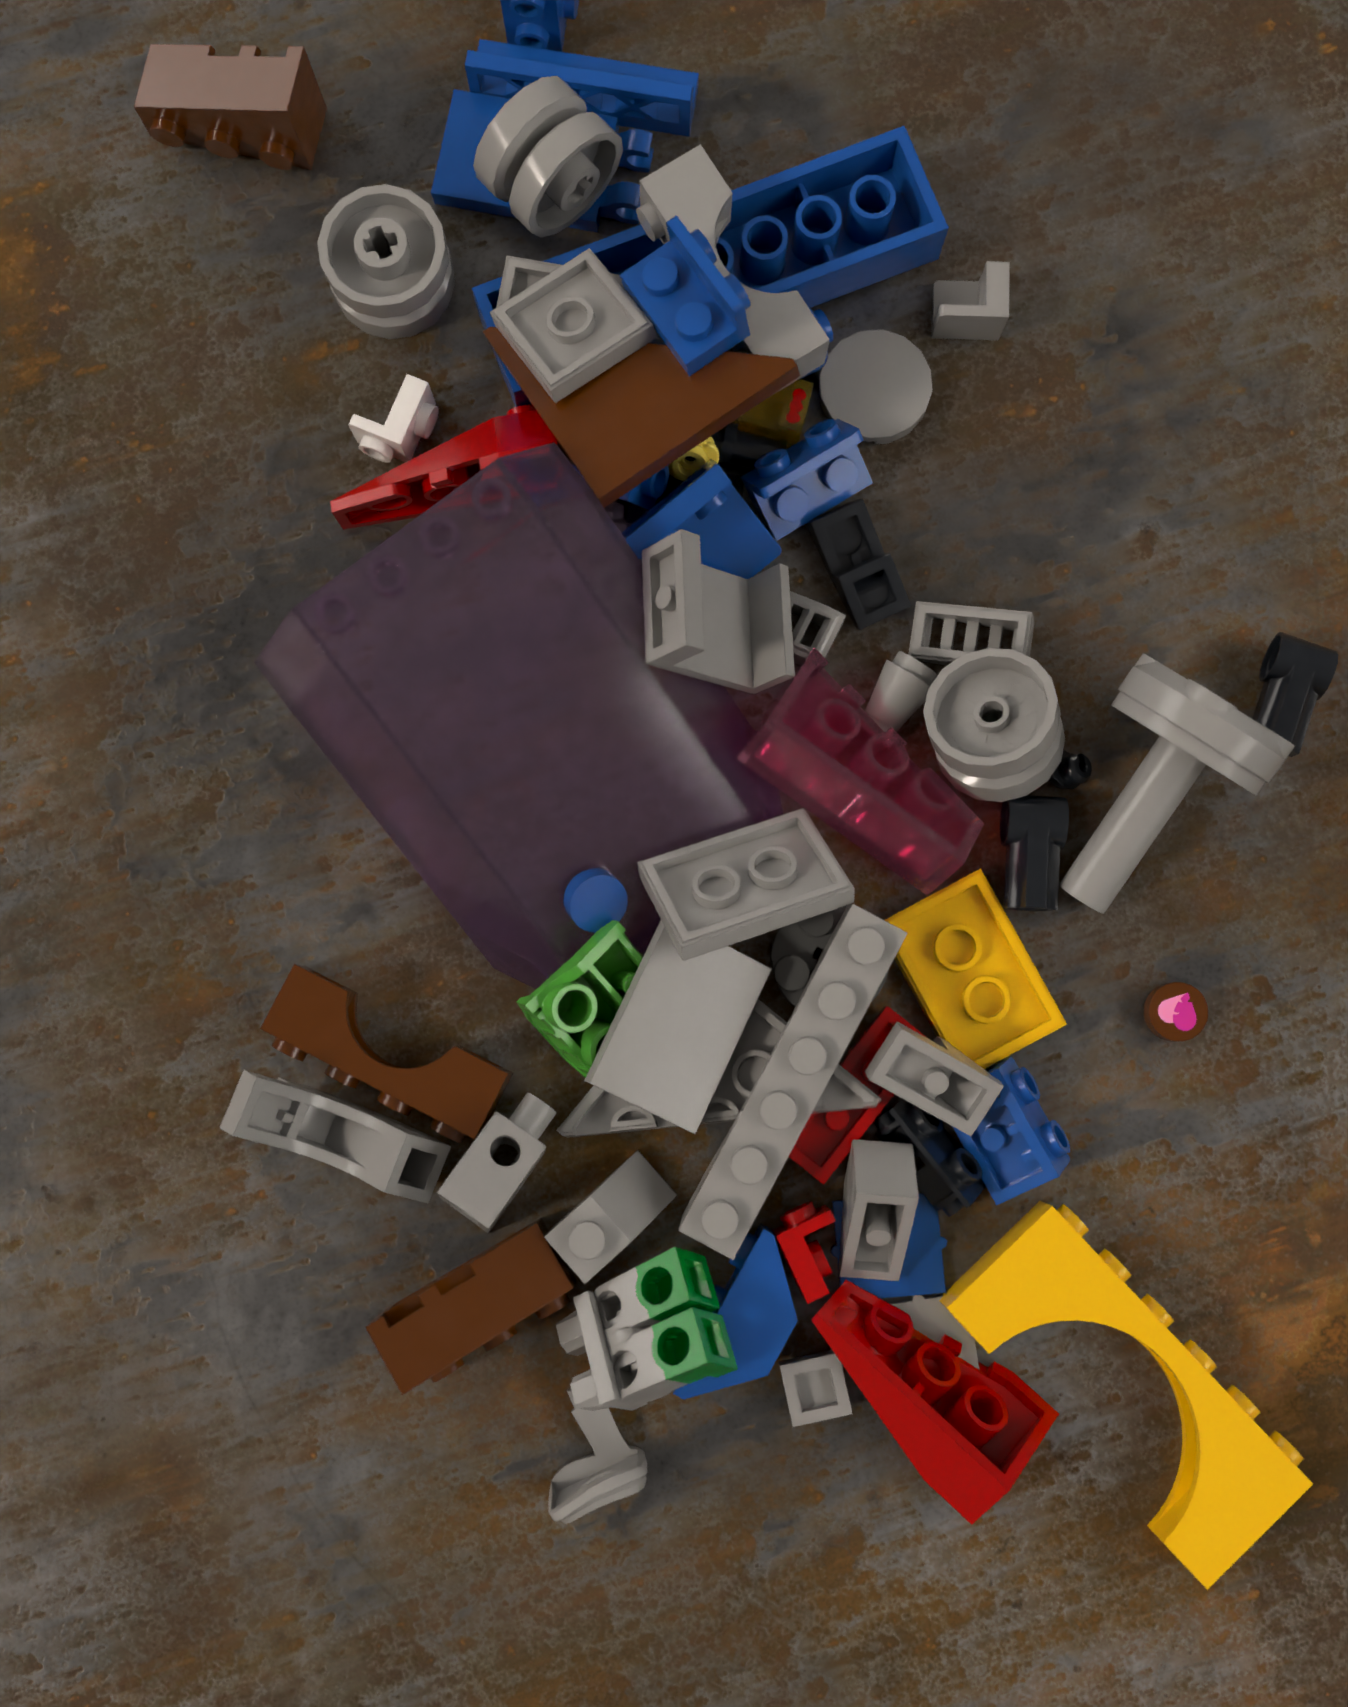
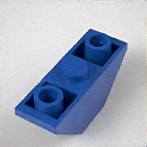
(755, 1313)

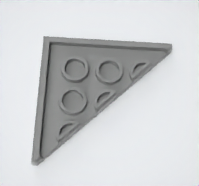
(607, 1114)

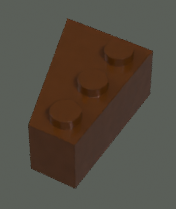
(233, 103)

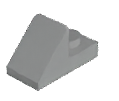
(934, 1078)

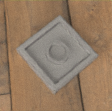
(573, 325)

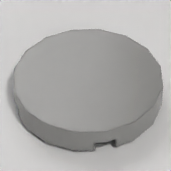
(876, 385)

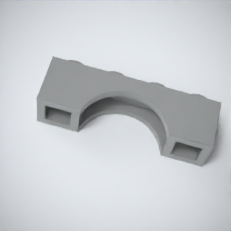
(703, 201)

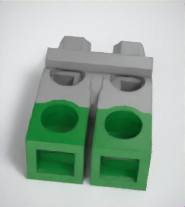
(647, 1333)

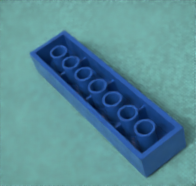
(803, 229)

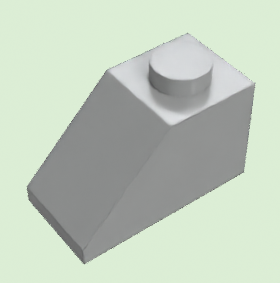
(877, 1209)
(610, 1217)

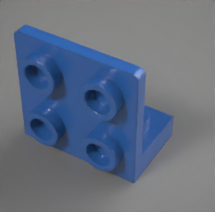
(710, 507)

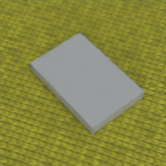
(745, 883)
(677, 1029)

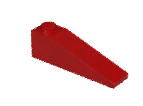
(438, 472)
(955, 1422)

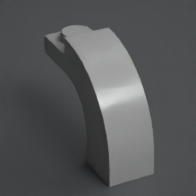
(336, 1133)

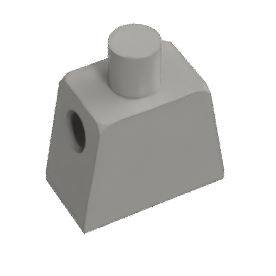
(482, 1187)

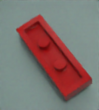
(830, 1134)

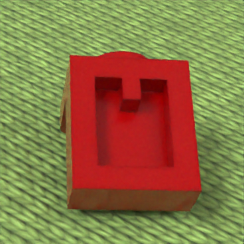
(805, 1260)

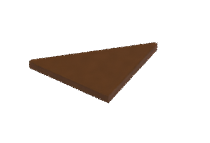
(646, 409)

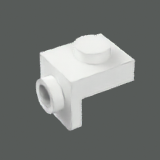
(409, 420)

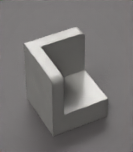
(972, 307)

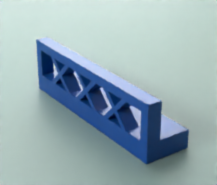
(633, 92)

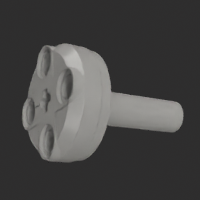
(1194, 732)

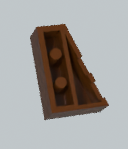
(471, 1307)

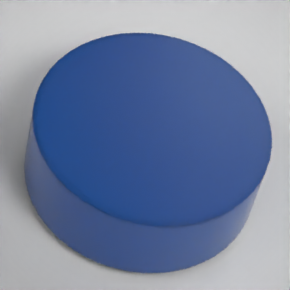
(595, 899)

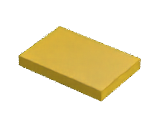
(974, 972)

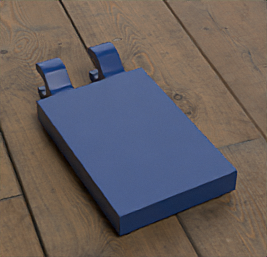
(458, 186)

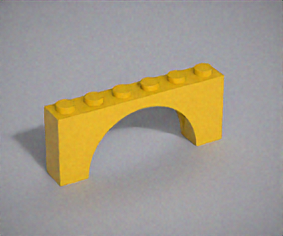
(1230, 1471)

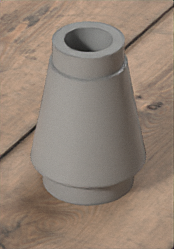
(899, 691)

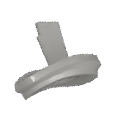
(598, 1478)

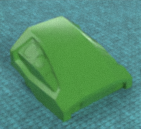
(584, 995)

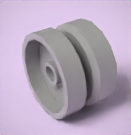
(547, 156)
(387, 261)
(995, 724)

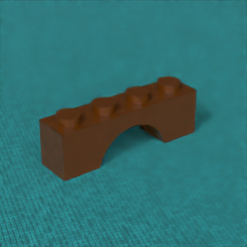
(321, 1020)

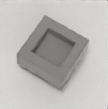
(815, 1388)

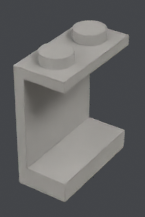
(715, 621)

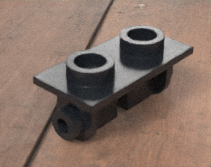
(950, 1172)

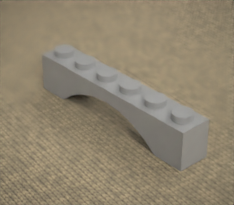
(791, 1081)

